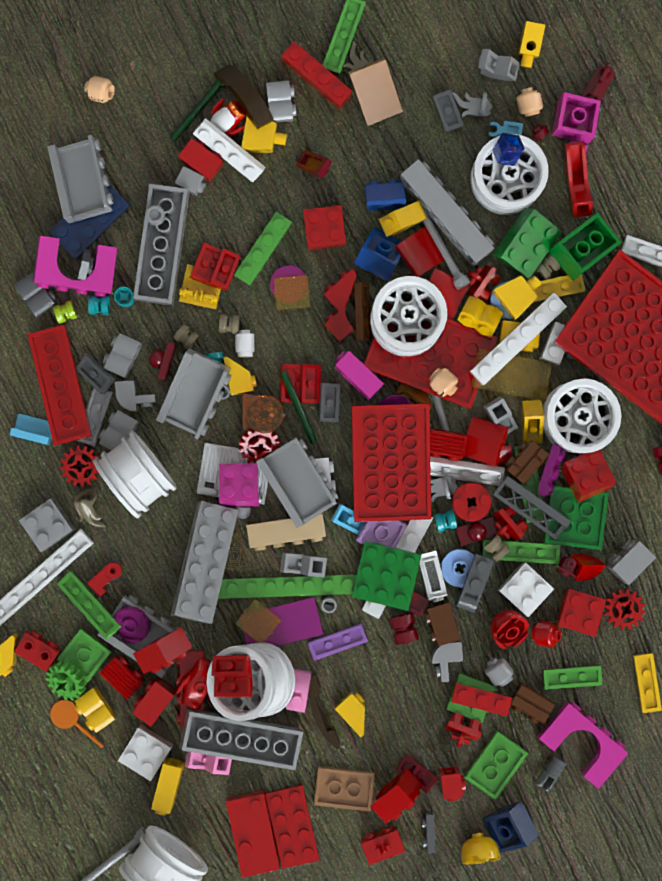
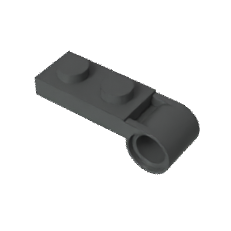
(475, 583)

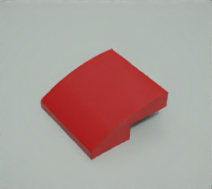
(420, 252)
(214, 266)
(445, 285)
(305, 380)
(485, 441)
(232, 676)

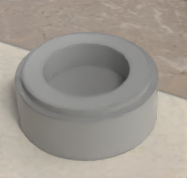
(155, 215)

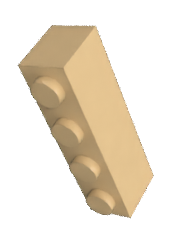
(283, 531)

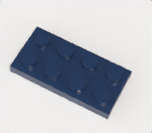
(84, 233)

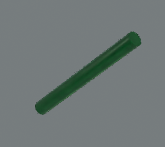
(195, 112)
(298, 407)

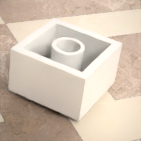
(525, 589)
(145, 752)

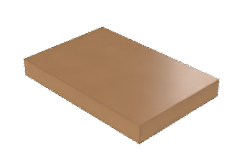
(375, 91)
(344, 788)

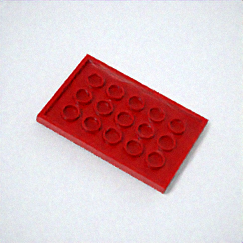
(453, 350)
(391, 462)

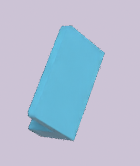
(32, 429)

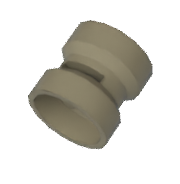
(547, 266)
(234, 323)
(186, 337)
(497, 548)

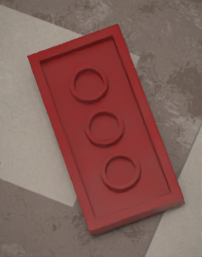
(292, 826)

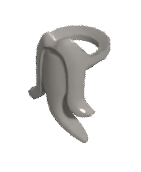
(474, 106)
(443, 487)

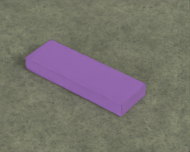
(337, 641)

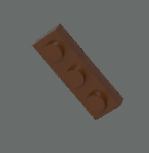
(362, 311)

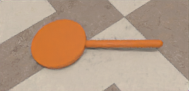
(65, 716)

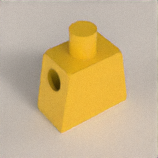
(532, 34)
(262, 139)
(517, 295)

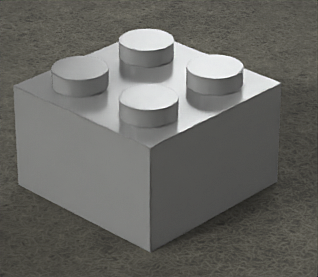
(47, 524)
(630, 561)

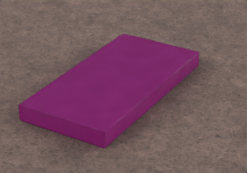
(298, 622)

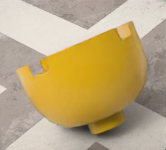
(479, 850)

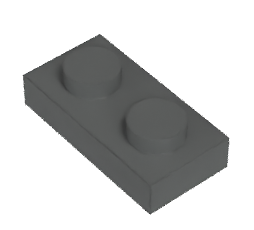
(447, 111)
(85, 264)
(95, 374)
(329, 402)
(429, 839)

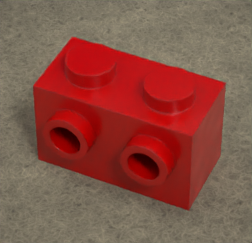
(200, 159)
(37, 650)
(451, 783)

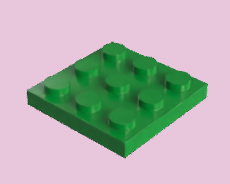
(586, 519)
(386, 575)

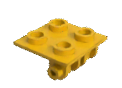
(198, 293)

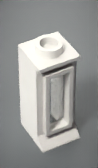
(432, 576)

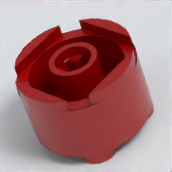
(482, 501)

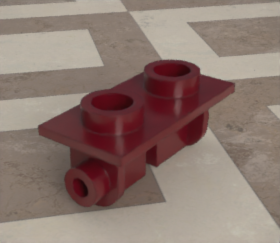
(599, 82)
(566, 566)

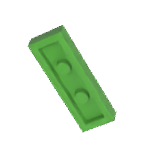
(572, 677)

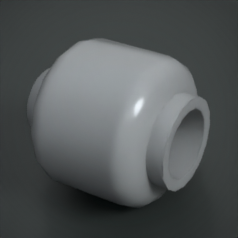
(499, 671)

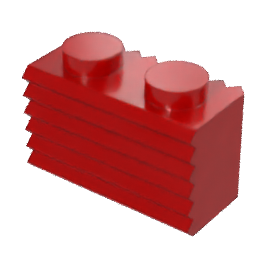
(448, 444)
(122, 676)

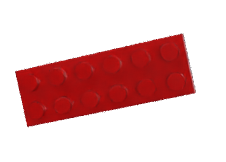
(59, 385)

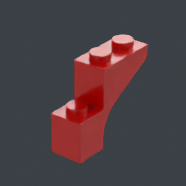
(577, 179)
(338, 297)

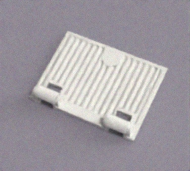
(209, 472)

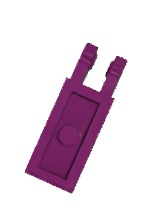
(551, 470)

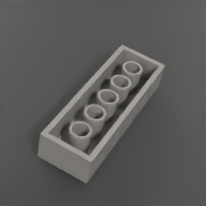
(446, 213)
(162, 246)
(204, 562)
(241, 740)

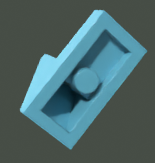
(345, 517)

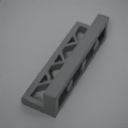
(538, 503)

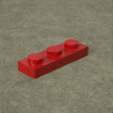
(481, 699)

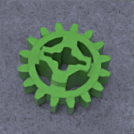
(66, 680)

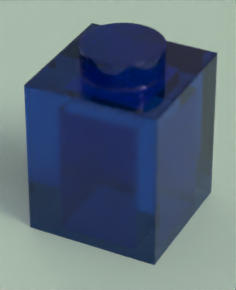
(508, 149)

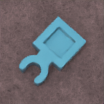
(508, 127)

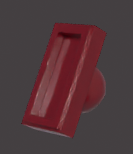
(314, 164)
(163, 360)
(476, 531)

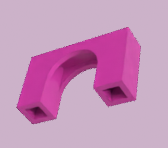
(48, 274)
(357, 375)
(608, 754)

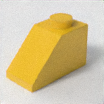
(403, 219)
(241, 378)
(532, 421)
(7, 655)
(353, 711)

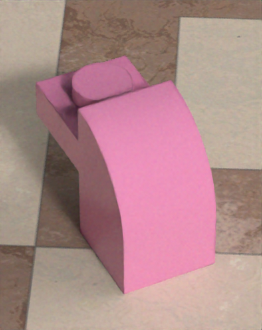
(301, 689)
(210, 763)

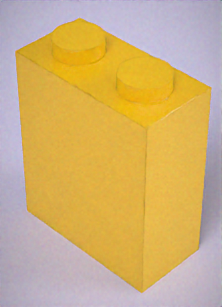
(167, 786)

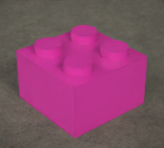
(576, 118)
(239, 485)

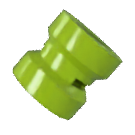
(65, 312)

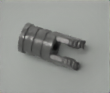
(550, 773)

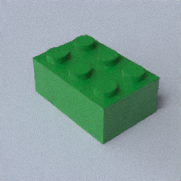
(527, 243)
(585, 246)

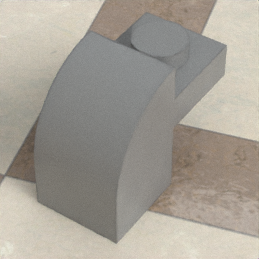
(497, 66)
(127, 396)
(500, 413)
(303, 564)
(446, 653)

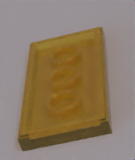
(518, 377)

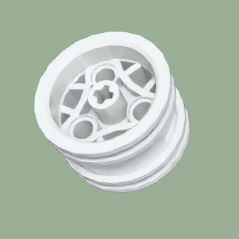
(509, 185)
(414, 308)
(590, 416)
(134, 474)
(271, 682)
(162, 858)

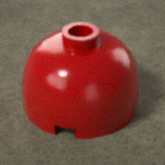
(509, 628)

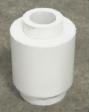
(244, 344)

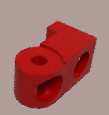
(106, 575)

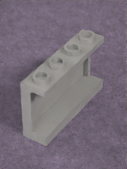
(81, 180)
(194, 393)
(297, 482)
(158, 628)

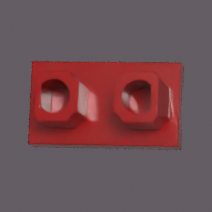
(480, 280)
(507, 526)
(455, 725)

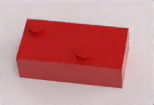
(253, 833)

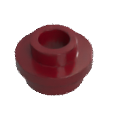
(540, 132)

